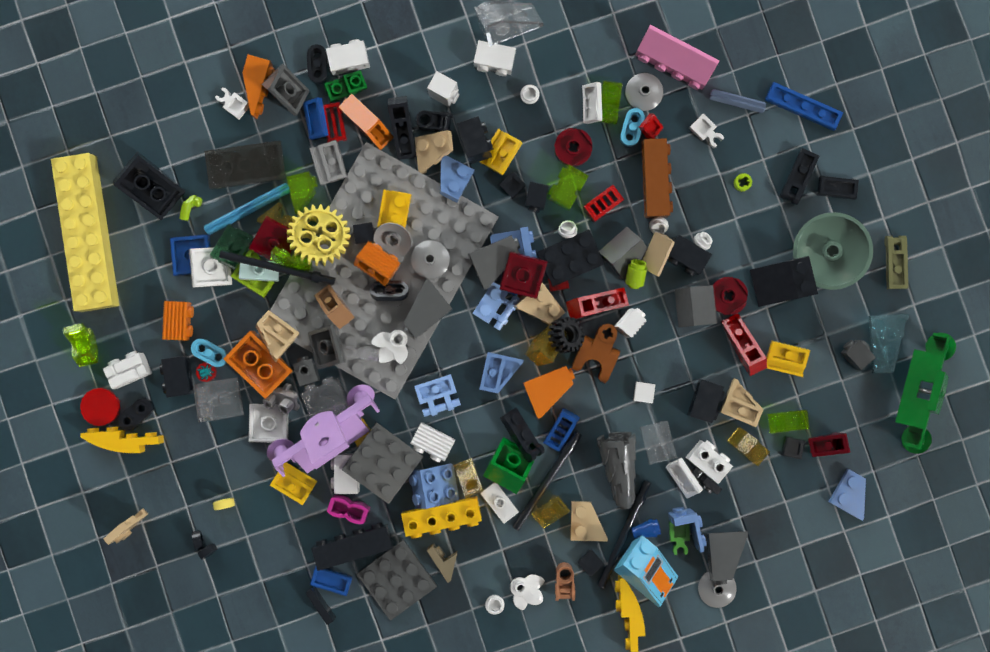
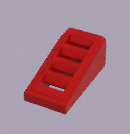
(591, 213)

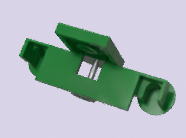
(916, 411)

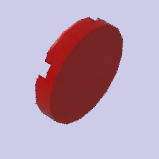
(100, 406)

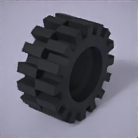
(558, 337)

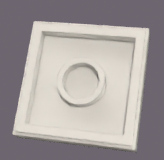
(208, 271)
(267, 424)

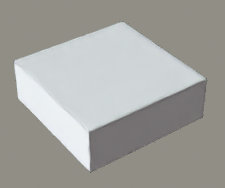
(644, 392)

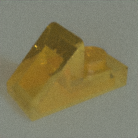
(275, 213)
(748, 446)
(468, 477)
(550, 511)

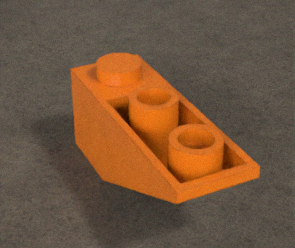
(255, 73)

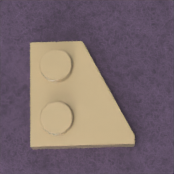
(432, 148)
(543, 307)
(276, 334)
(741, 405)
(585, 523)
(122, 531)

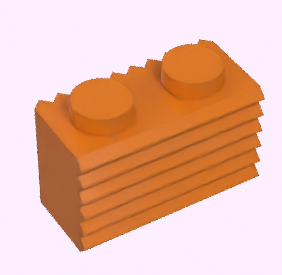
(377, 263)
(177, 320)

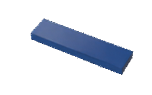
(803, 106)

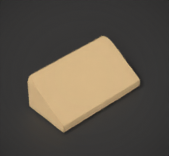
(658, 253)

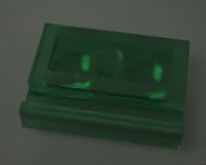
(232, 241)

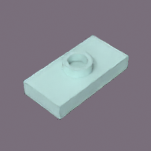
(250, 272)

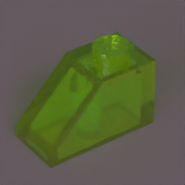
(302, 189)

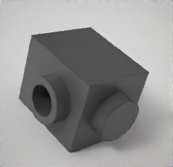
(857, 354)
(306, 371)

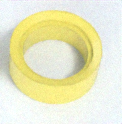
(222, 504)

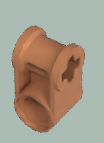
(564, 585)

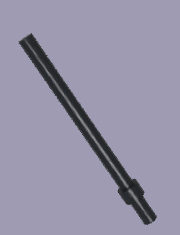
(314, 276)
(567, 449)
(639, 500)

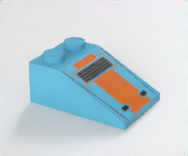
(647, 570)

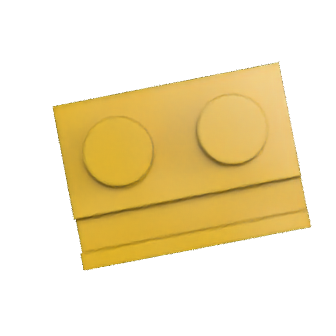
(504, 151)
(394, 208)
(787, 358)
(295, 484)

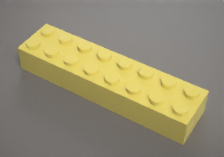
(85, 232)

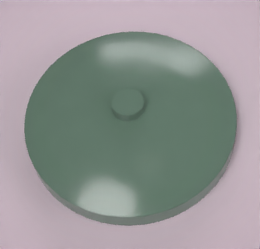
(837, 249)

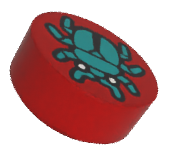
(206, 372)

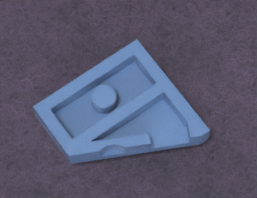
(454, 178)
(498, 371)
(850, 494)

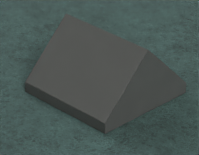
(286, 89)
(622, 250)
(695, 306)
(326, 346)

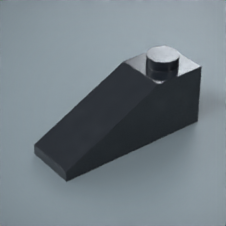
(402, 127)

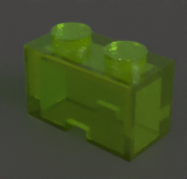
(564, 192)

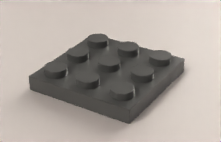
(382, 463)
(397, 580)

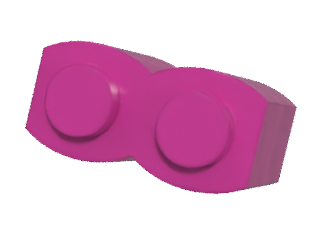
(353, 511)

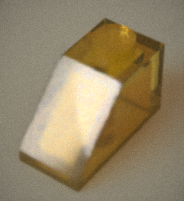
(540, 349)

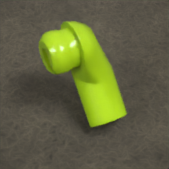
(186, 206)

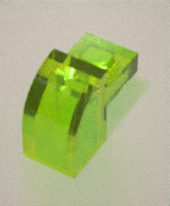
(83, 344)

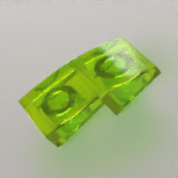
(610, 101)
(283, 257)
(788, 421)

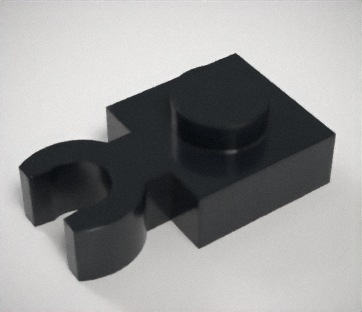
(708, 484)

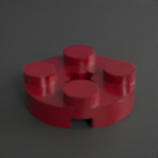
(583, 150)
(739, 295)

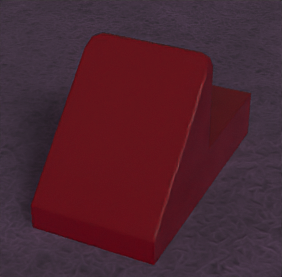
(829, 444)

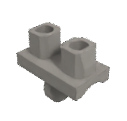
(284, 397)

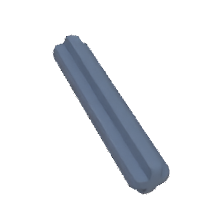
(738, 101)

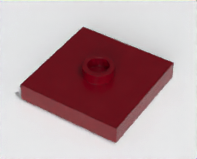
(268, 236)
(523, 275)

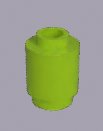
(636, 274)

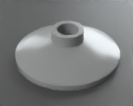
(640, 100)
(397, 247)
(437, 266)
(707, 592)

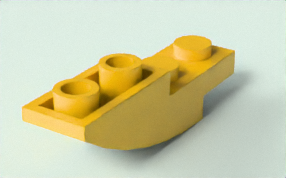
(115, 440)
(629, 607)

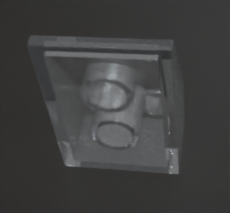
(506, 20)

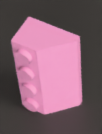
(676, 58)

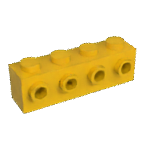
(441, 517)

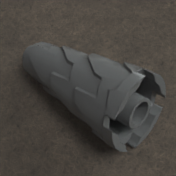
(619, 459)

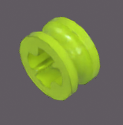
(745, 187)

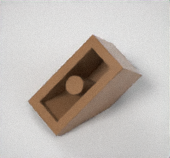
(334, 306)

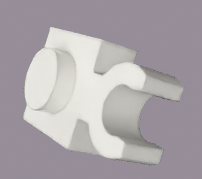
(233, 104)
(703, 128)

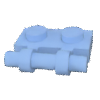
(491, 302)
(437, 389)

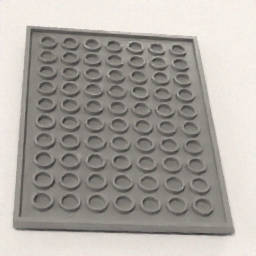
(457, 226)

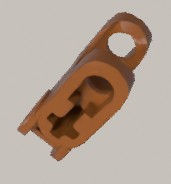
(600, 350)

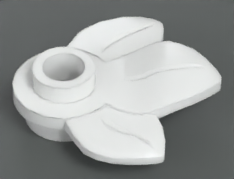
(389, 348)
(529, 593)

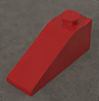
(597, 303)
(745, 345)

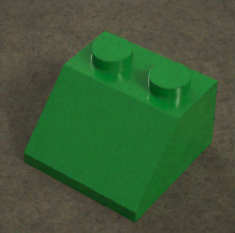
(508, 466)

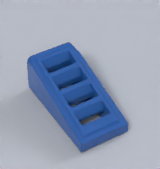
(571, 417)

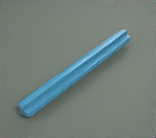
(247, 209)

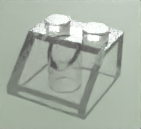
(218, 399)

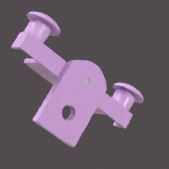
(325, 434)

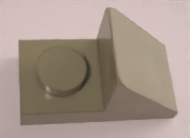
(445, 565)

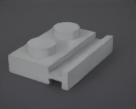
(328, 162)

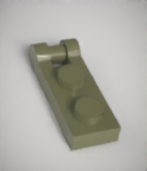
(896, 262)

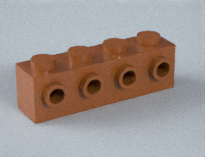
(655, 178)

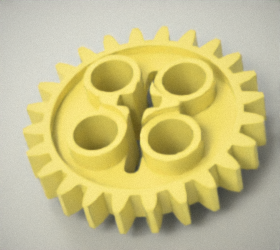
(324, 220)

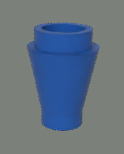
(648, 529)

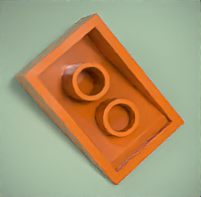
(255, 364)

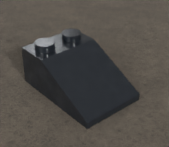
(148, 186)
(784, 281)

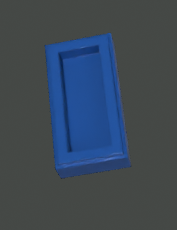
(315, 118)
(331, 581)

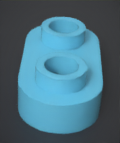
(631, 127)
(210, 352)

